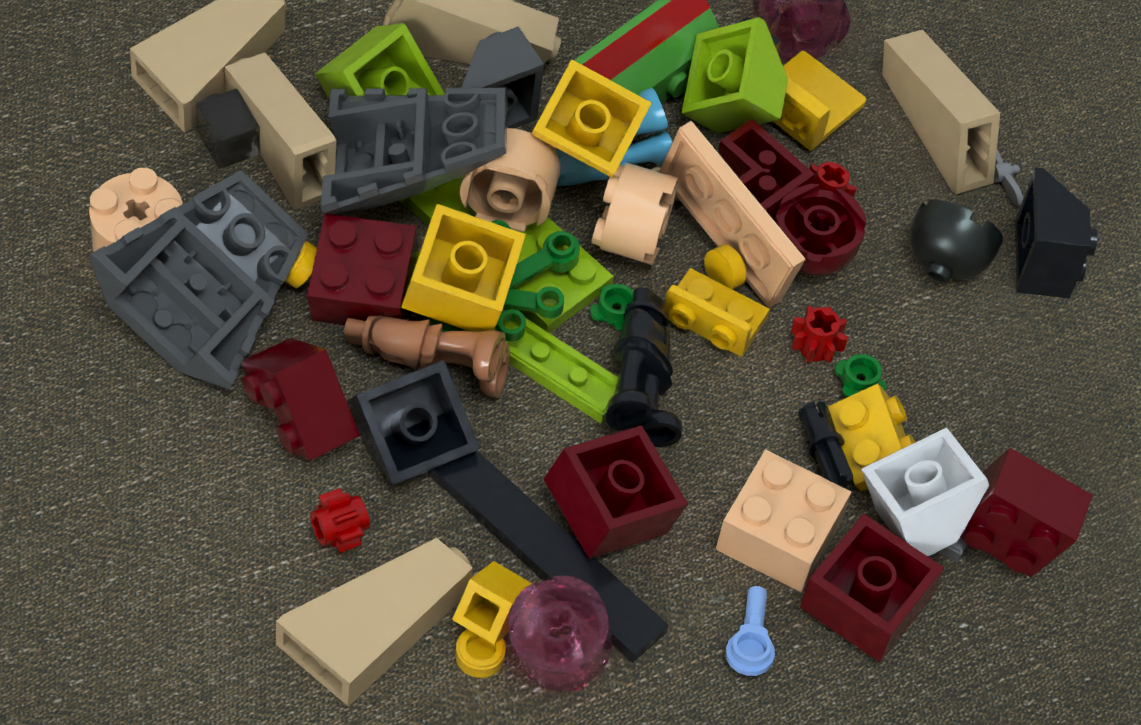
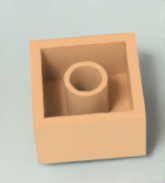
(783, 520)

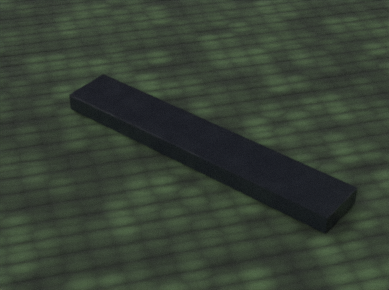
(547, 546)

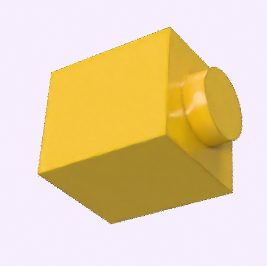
(488, 602)

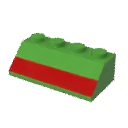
(653, 48)

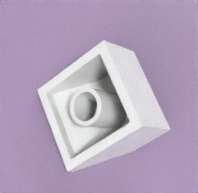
(927, 491)

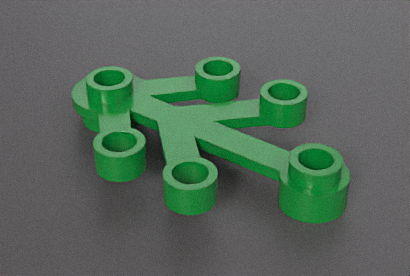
(530, 301)

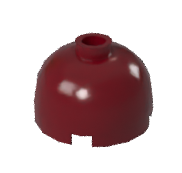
(822, 227)

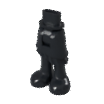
(644, 371)

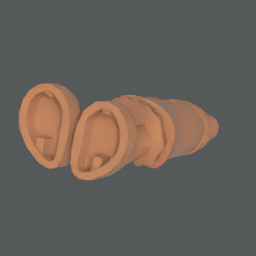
(422, 344)

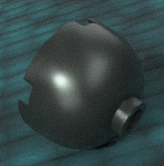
(952, 243)

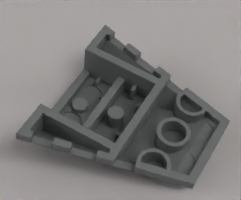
(409, 143)
(202, 276)

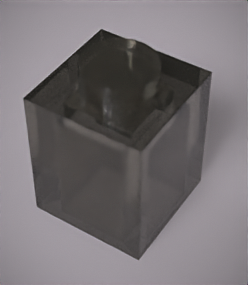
(228, 128)

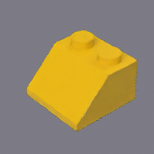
(591, 118)

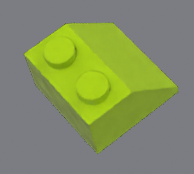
(380, 60)
(735, 77)

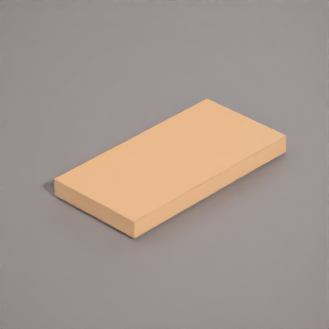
(732, 214)

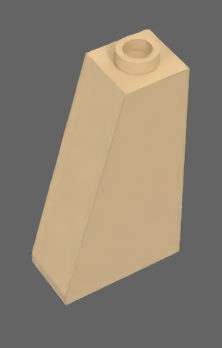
(455, 27)
(191, 55)
(944, 109)
(292, 135)
(374, 619)

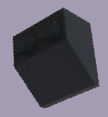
(1051, 238)
(414, 423)

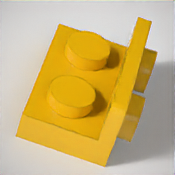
(715, 312)

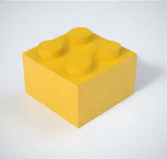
(463, 270)

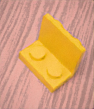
(815, 101)

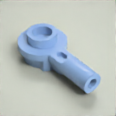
(751, 649)

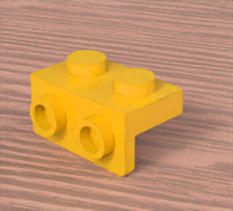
(870, 428)

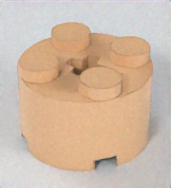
(515, 185)
(127, 204)
(637, 212)

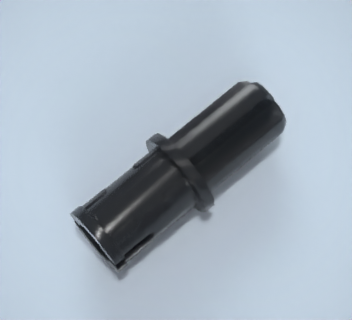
(825, 443)

